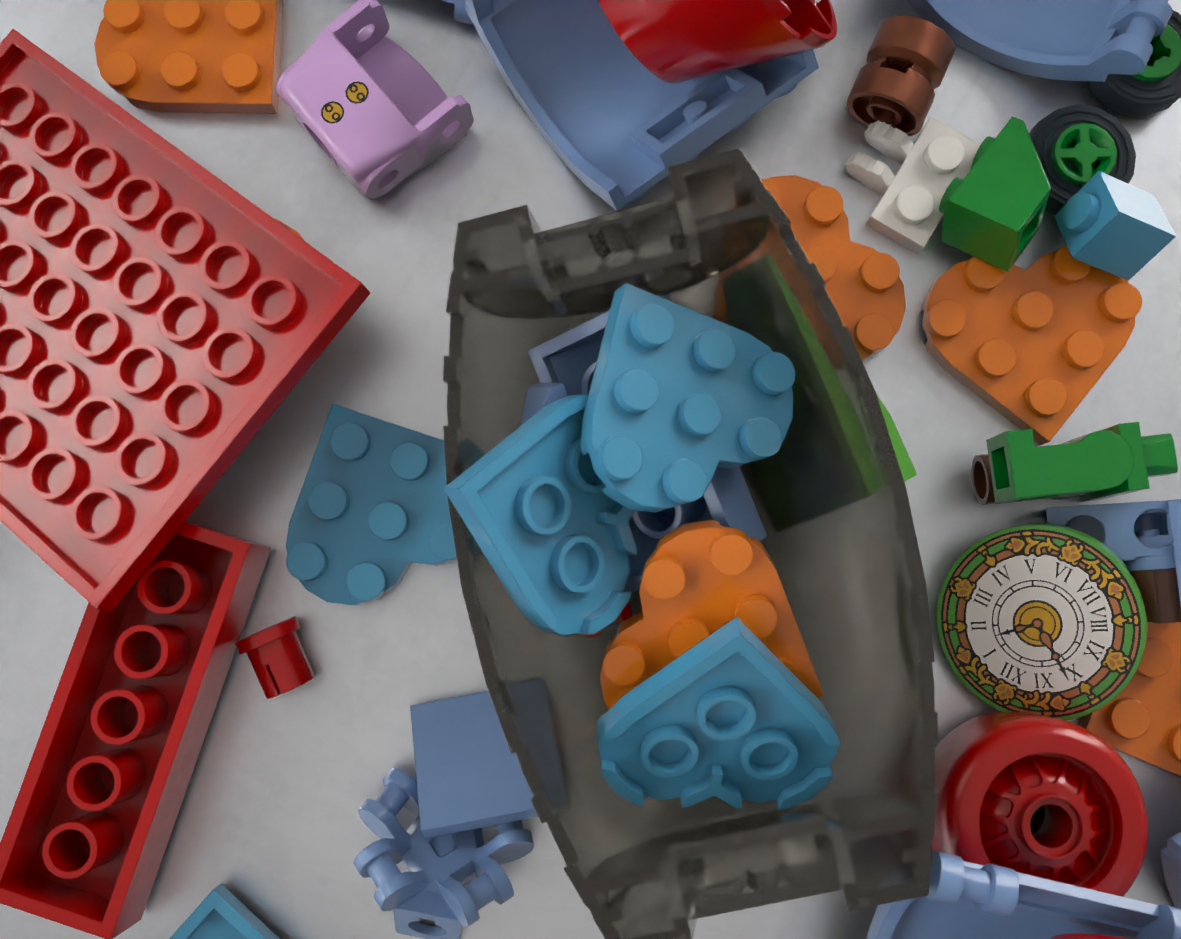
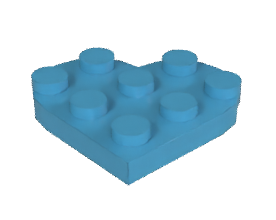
(678, 401)
(368, 509)
(549, 523)
(719, 726)

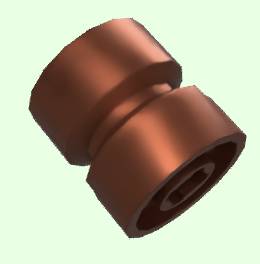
(901, 74)

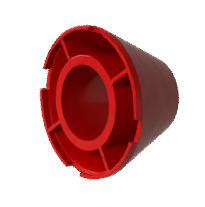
(713, 36)

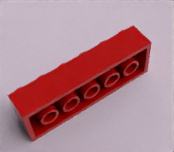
(127, 735)

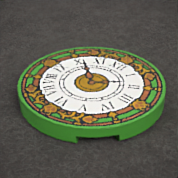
(1042, 621)

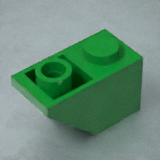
(999, 200)

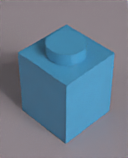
(1114, 226)

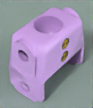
(371, 102)

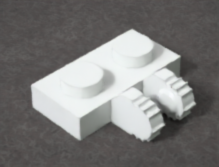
(913, 195)

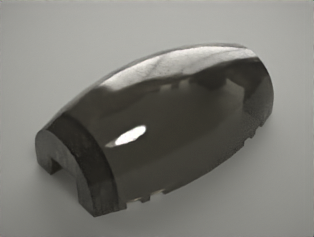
(832, 528)

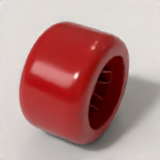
(1012, 763)

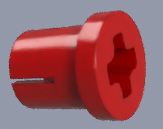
(277, 657)

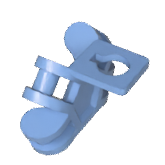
(434, 864)

